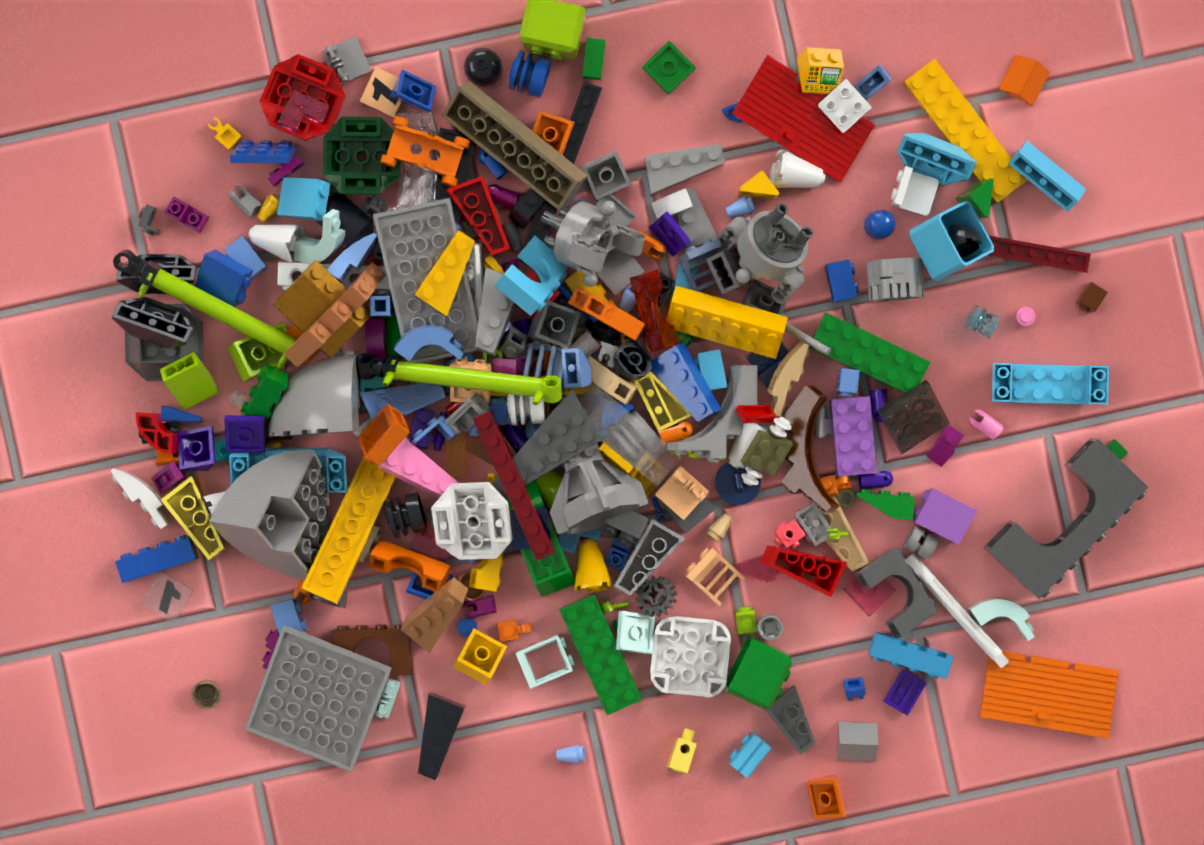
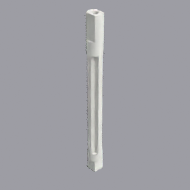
(956, 610)

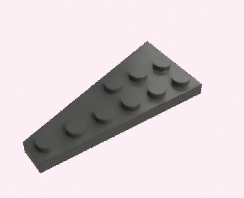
(556, 441)

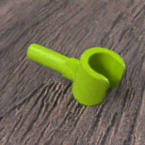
(835, 534)
(607, 606)

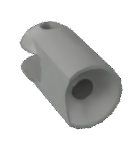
(248, 203)
(823, 424)

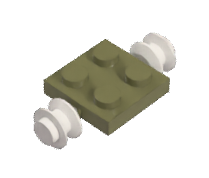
(766, 452)

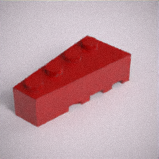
(479, 211)
(809, 569)

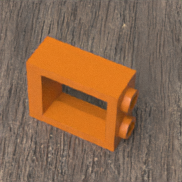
(383, 435)

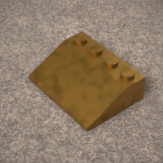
(310, 297)

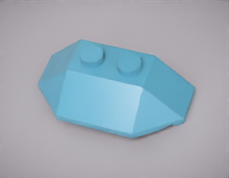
(935, 158)

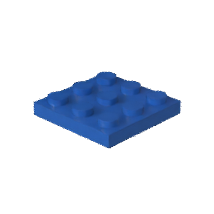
(263, 152)

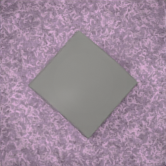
(618, 270)

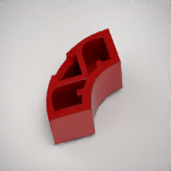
(155, 433)

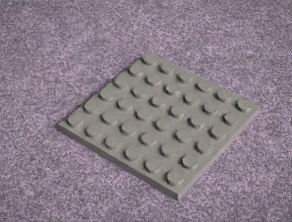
(318, 698)

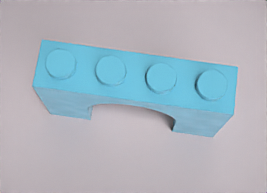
(526, 292)

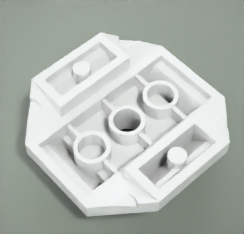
(458, 531)

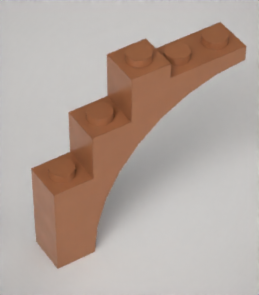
(335, 315)

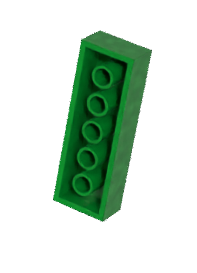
(870, 354)
(599, 654)

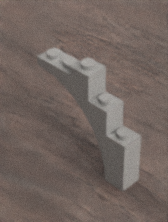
(711, 441)

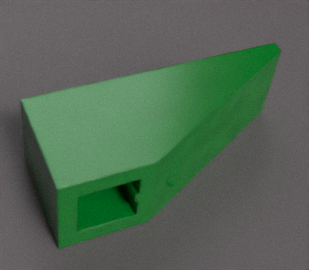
(892, 505)

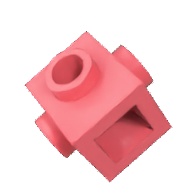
(791, 529)

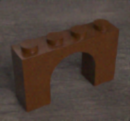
(395, 639)

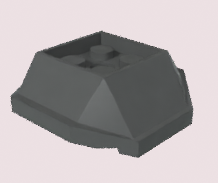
(150, 358)

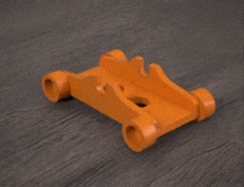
(449, 152)

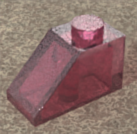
(756, 570)

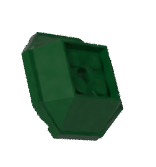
(341, 151)

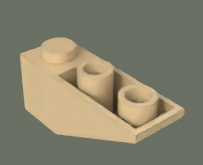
(611, 382)

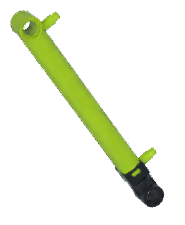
(154, 276)
(395, 369)

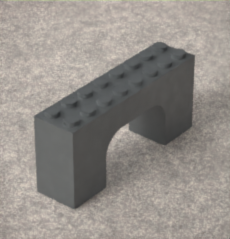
(1111, 493)

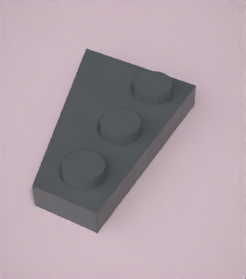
(791, 719)

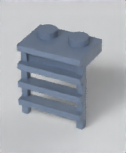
(695, 257)
(555, 363)

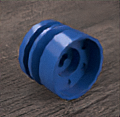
(529, 74)

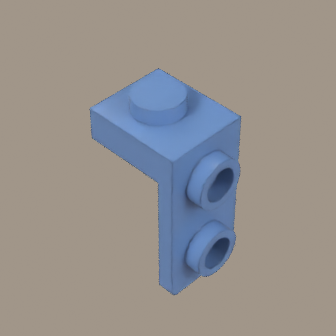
(440, 424)

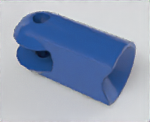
(492, 164)

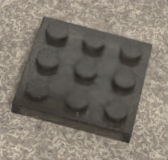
(913, 417)

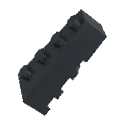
(439, 729)

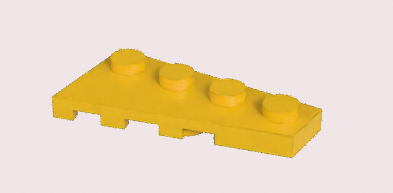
(444, 278)

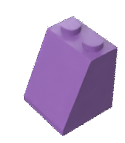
(944, 515)

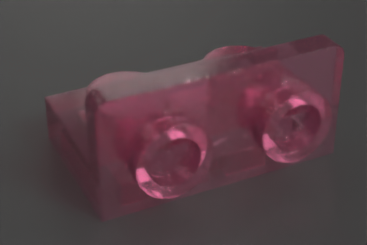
(426, 546)

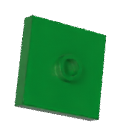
(668, 68)

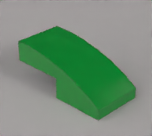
(593, 58)

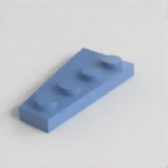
(403, 398)

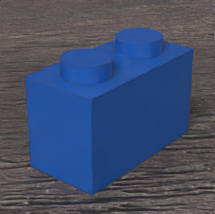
(841, 280)

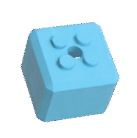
(937, 247)

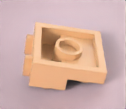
(462, 394)

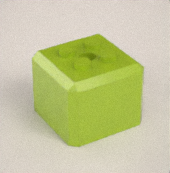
(552, 29)

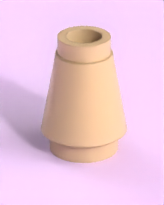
(719, 528)

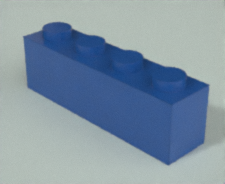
(156, 559)

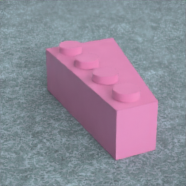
(416, 469)

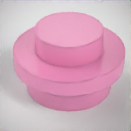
(1025, 316)

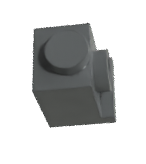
(511, 348)

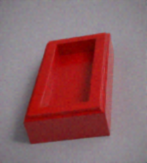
(756, 413)

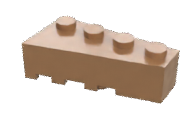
(432, 616)

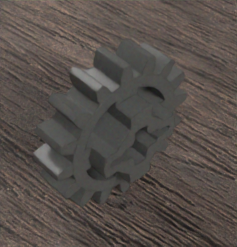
(649, 592)

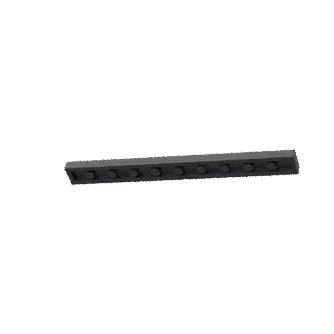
(581, 116)

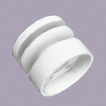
(522, 406)

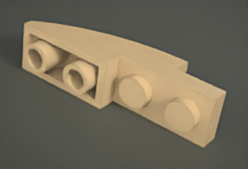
(789, 369)

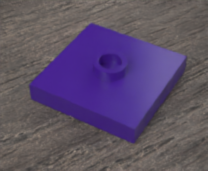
(245, 434)

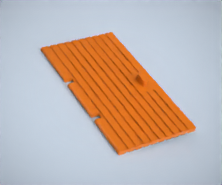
(1050, 694)

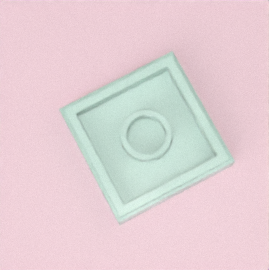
(635, 632)

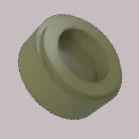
(846, 498)

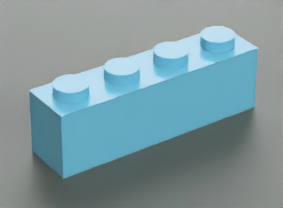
(1047, 176)

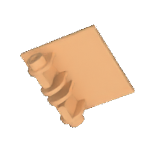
(682, 493)

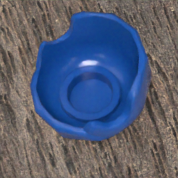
(879, 224)

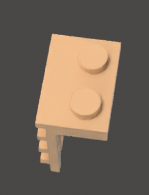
(705, 564)

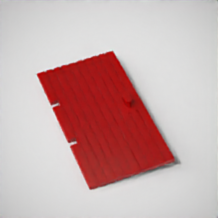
(794, 120)

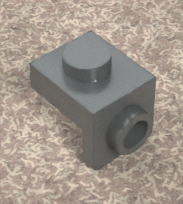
(147, 215)

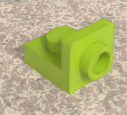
(746, 620)

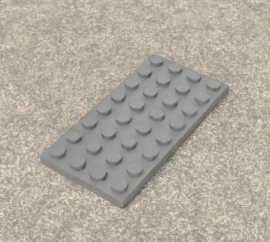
(410, 247)

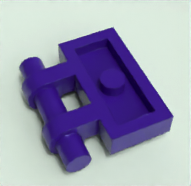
(420, 421)

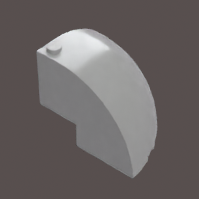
(319, 399)
(277, 512)

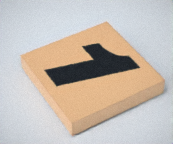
(378, 92)

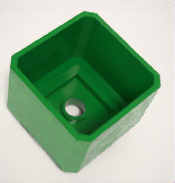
(759, 673)

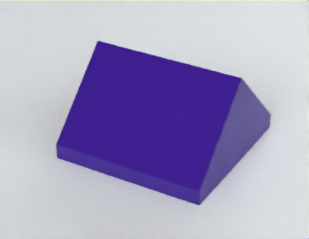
(196, 449)

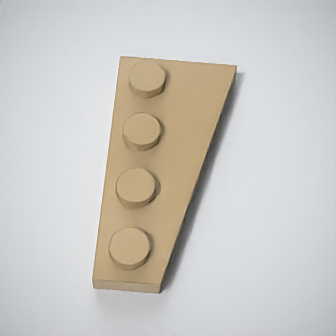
(848, 546)

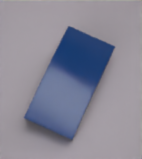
(617, 555)

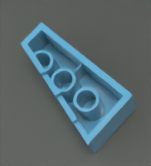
(911, 655)

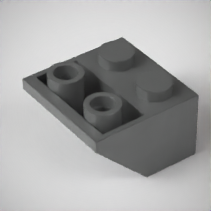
(625, 528)

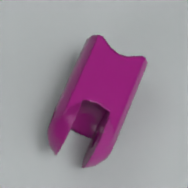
(503, 196)
(482, 607)

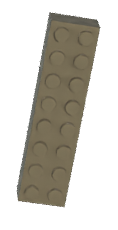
(514, 145)

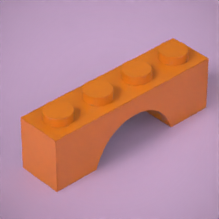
(389, 556)

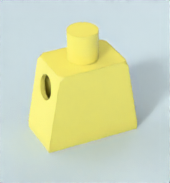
(679, 761)

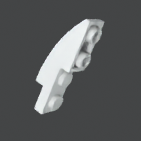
(137, 489)

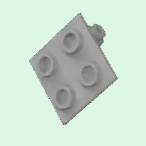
(347, 59)

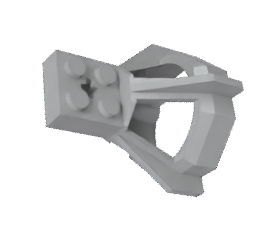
(600, 500)

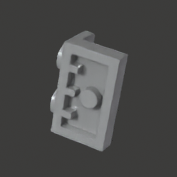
(813, 523)

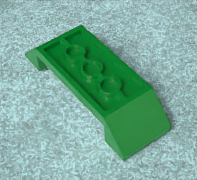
(553, 571)

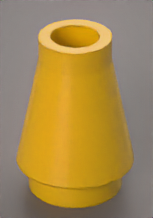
(269, 207)

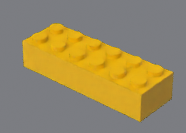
(726, 322)

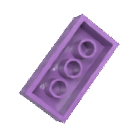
(853, 436)

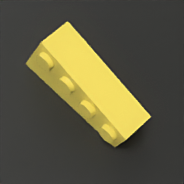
(193, 515)

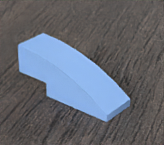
(352, 257)

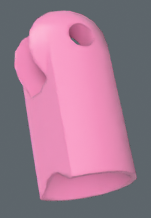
(988, 425)

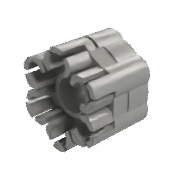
(895, 279)

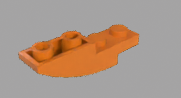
(606, 313)

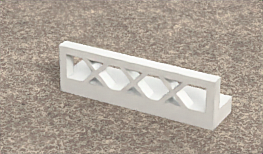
(475, 275)

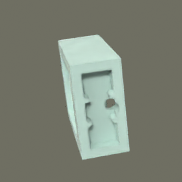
(527, 670)

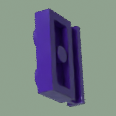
(670, 233)
(904, 691)

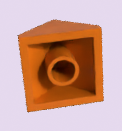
(1024, 79)
(553, 130)
(826, 797)

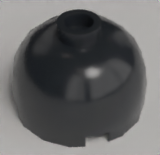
(482, 67)
(964, 239)
(632, 361)

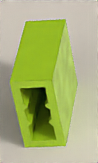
(189, 380)

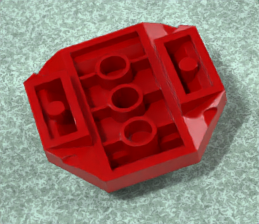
(307, 78)

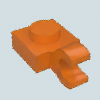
(833, 484)
(510, 629)

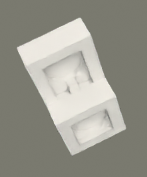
(672, 203)

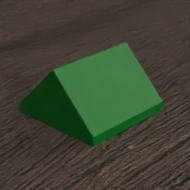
(980, 196)

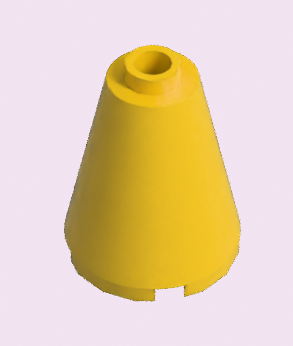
(591, 569)

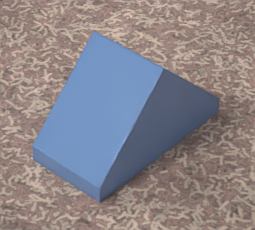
(873, 82)

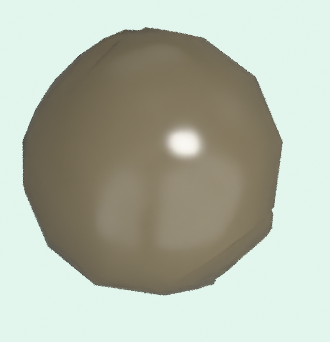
(206, 694)

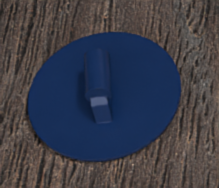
(732, 487)

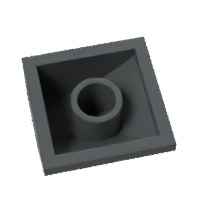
(760, 297)
(554, 325)

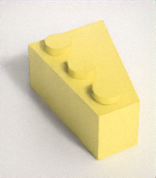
(660, 402)

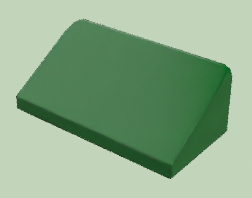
(393, 335)

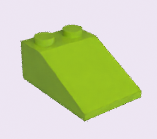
(253, 355)

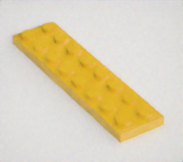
(964, 128)
(349, 532)

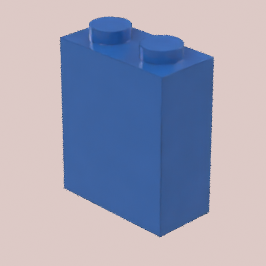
(224, 278)

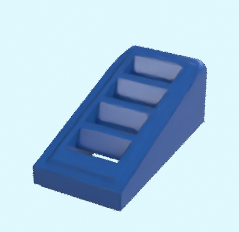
(171, 414)

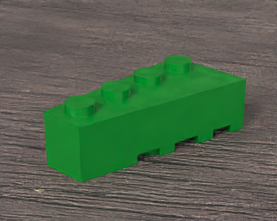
(265, 393)

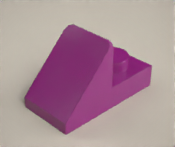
(287, 169)
(510, 365)
(944, 445)
(168, 477)

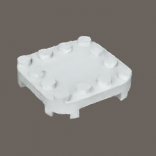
(690, 656)

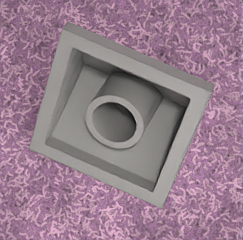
(606, 175)
(857, 741)

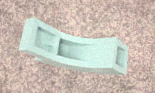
(311, 249)
(996, 607)

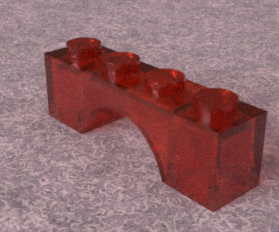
(646, 292)

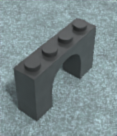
(918, 605)

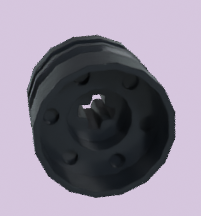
(406, 515)

